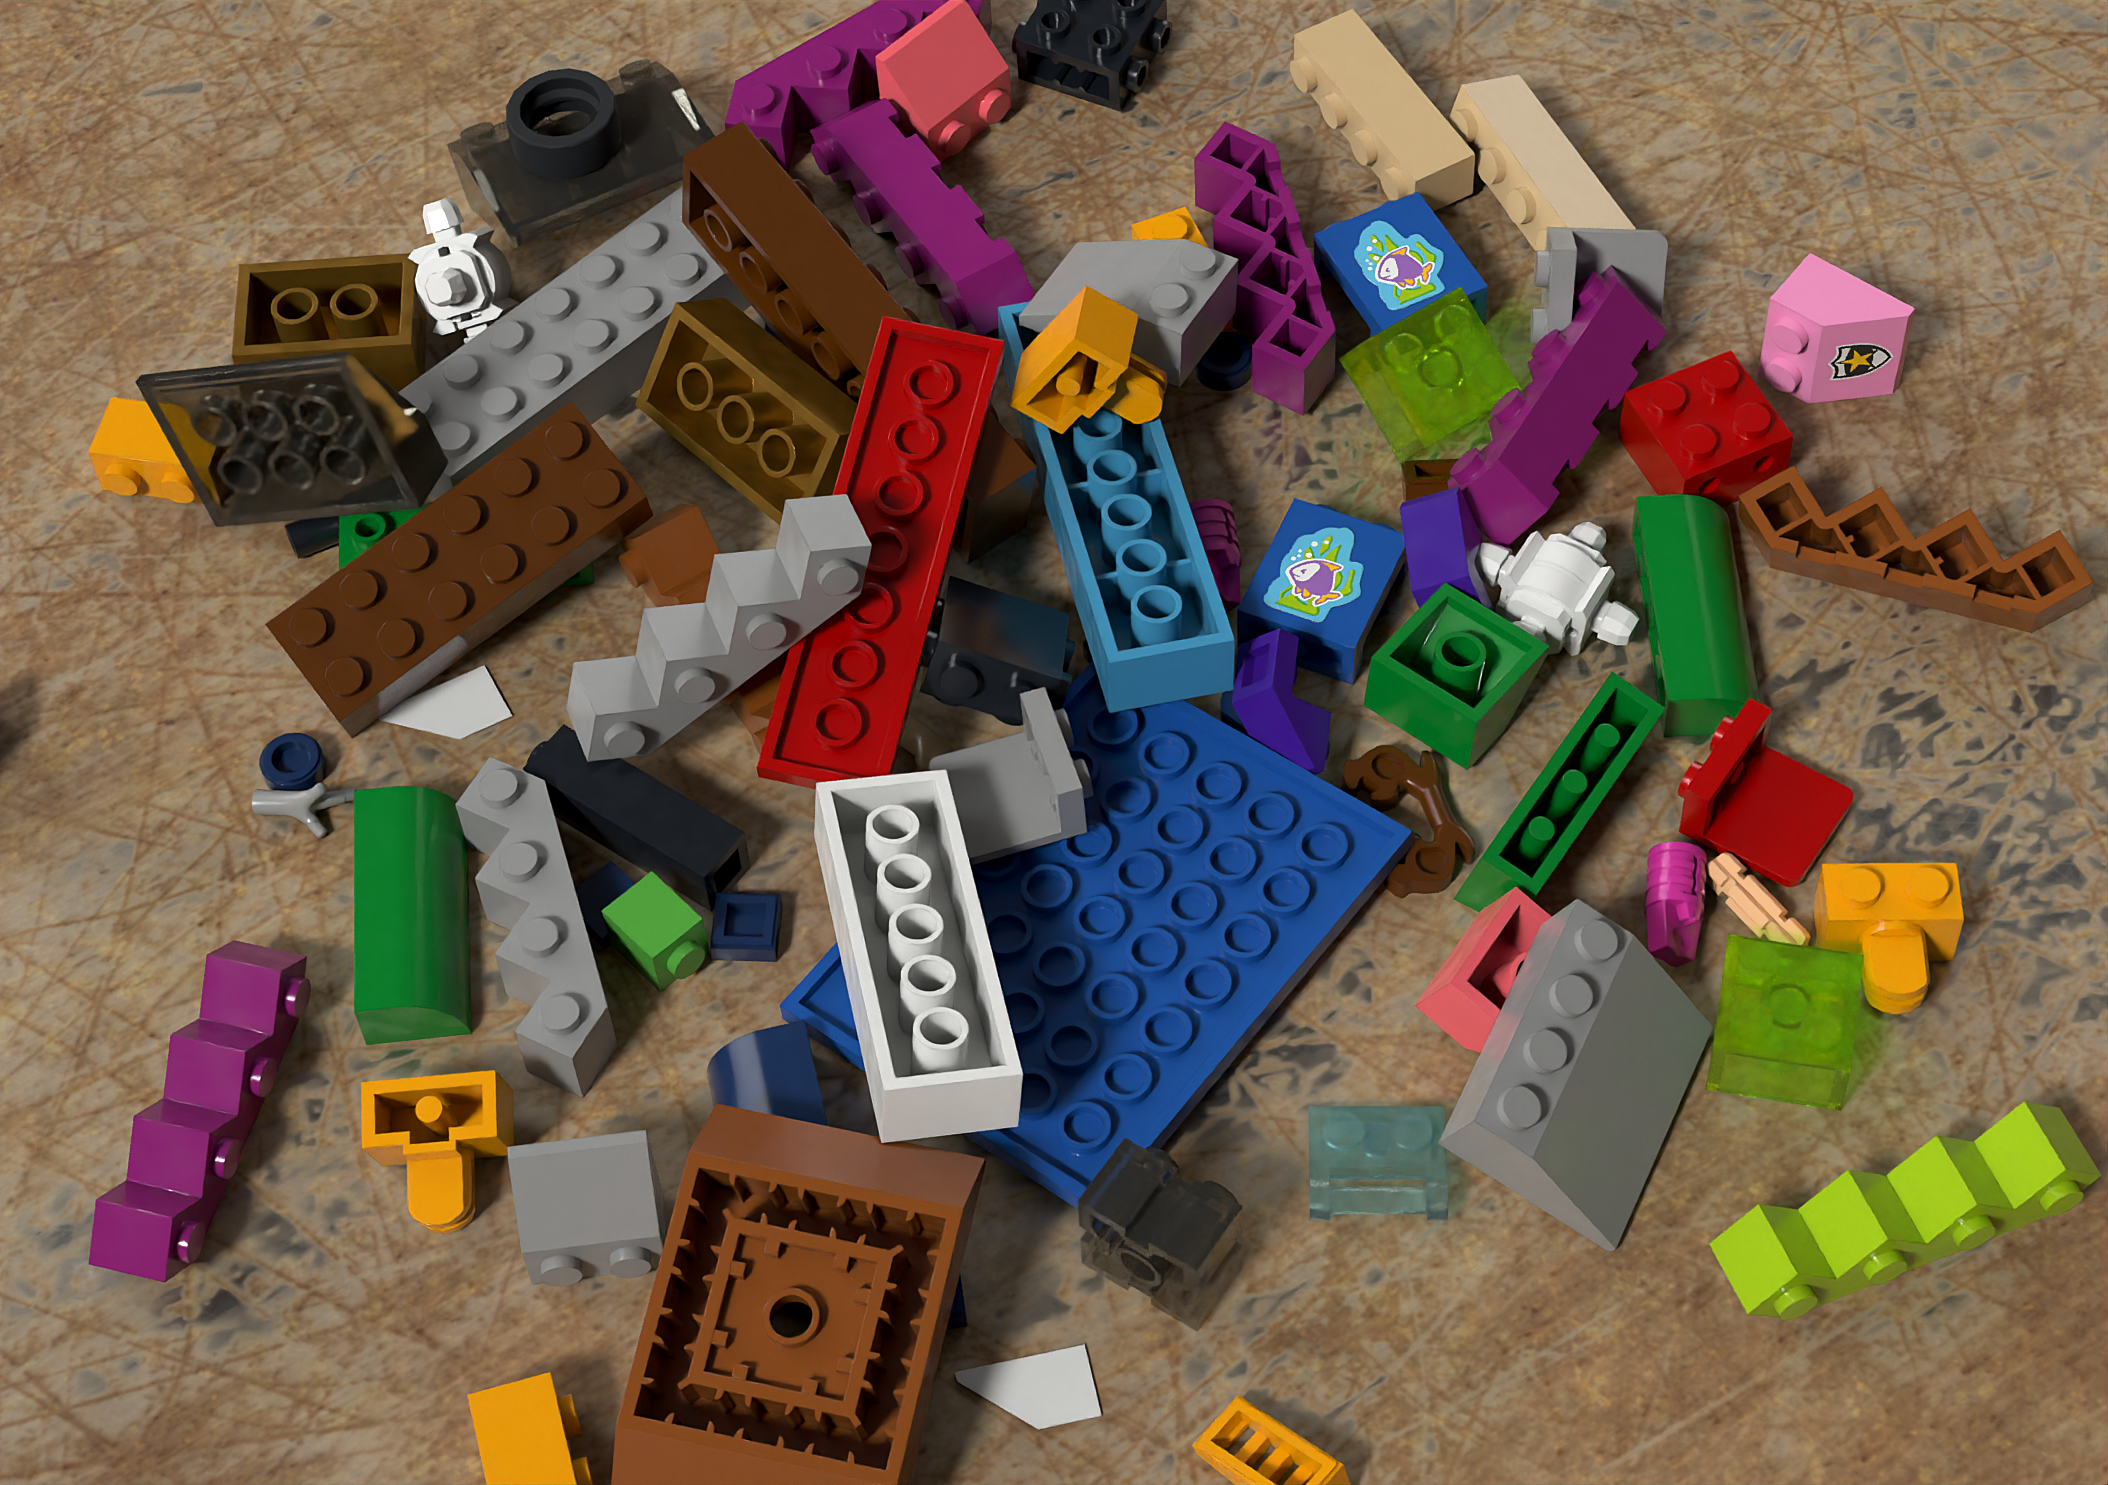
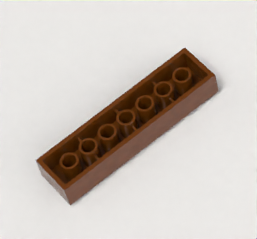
(827, 302)

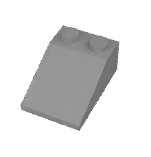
(1173, 284)

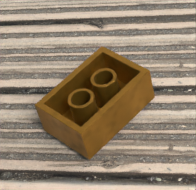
(333, 307)

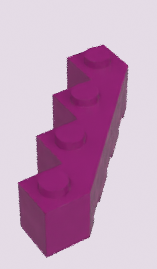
(827, 73)
(935, 226)
(1277, 279)
(1551, 419)
(212, 1095)

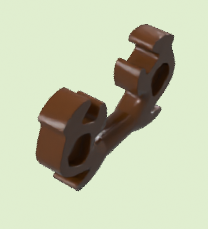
(1385, 775)

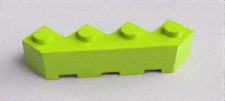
(1928, 1207)

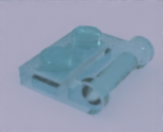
(1377, 1145)

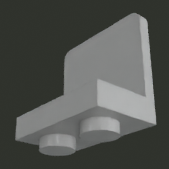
(1581, 251)
(1019, 786)

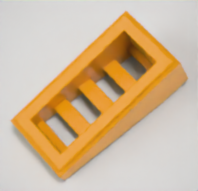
(1314, 1464)

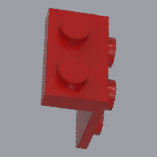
(1760, 801)

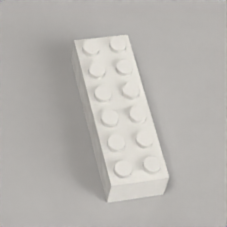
(916, 957)

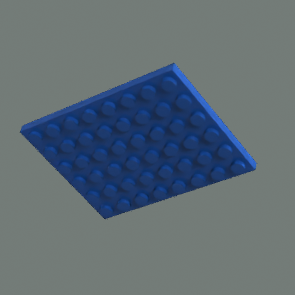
(1154, 936)

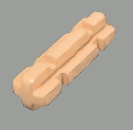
(1753, 901)

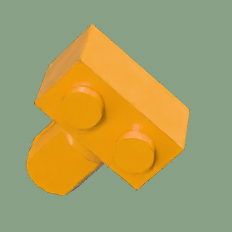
(1087, 364)
(1895, 919)
(437, 1131)

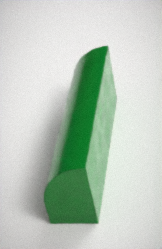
(1693, 612)
(1563, 795)
(410, 916)

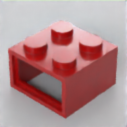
(1704, 431)

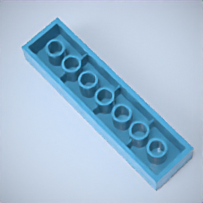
(1128, 550)

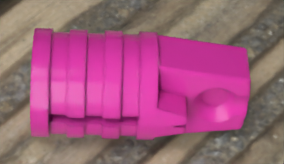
(1219, 538)
(1675, 900)

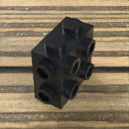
(1092, 47)
(993, 649)

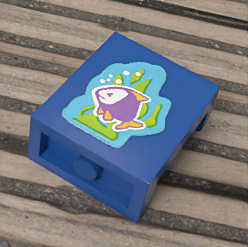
(1396, 262)
(1324, 585)

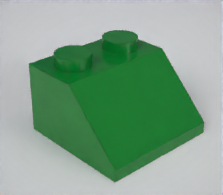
(1453, 675)

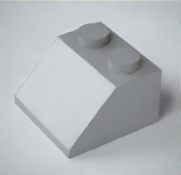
(588, 1207)

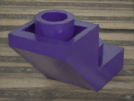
(1442, 546)
(1266, 704)

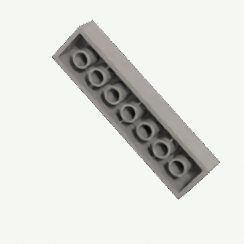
(573, 340)

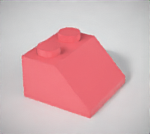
(945, 79)
(1482, 969)

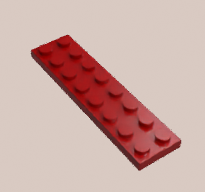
(908, 482)

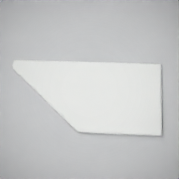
(454, 707)
(1039, 1388)

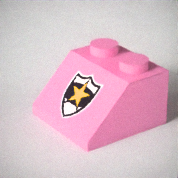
(1833, 336)

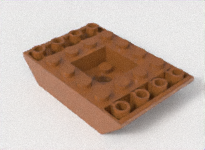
(815, 1219)

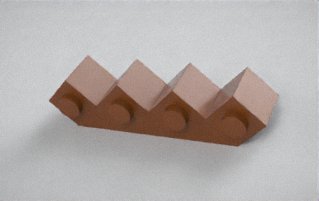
(673, 565)
(1942, 569)

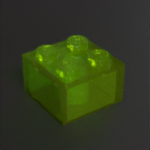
(1429, 374)
(1785, 1022)

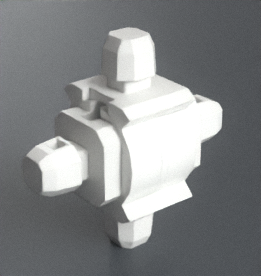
(461, 275)
(1558, 589)

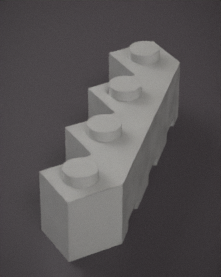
(705, 650)
(548, 949)

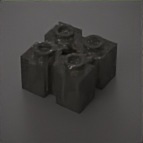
(1161, 1232)

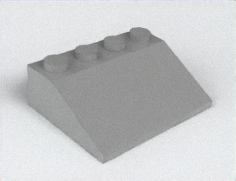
(1580, 1075)

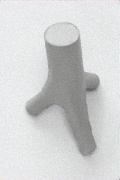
(300, 804)

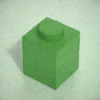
(656, 932)

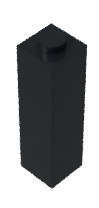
(641, 819)

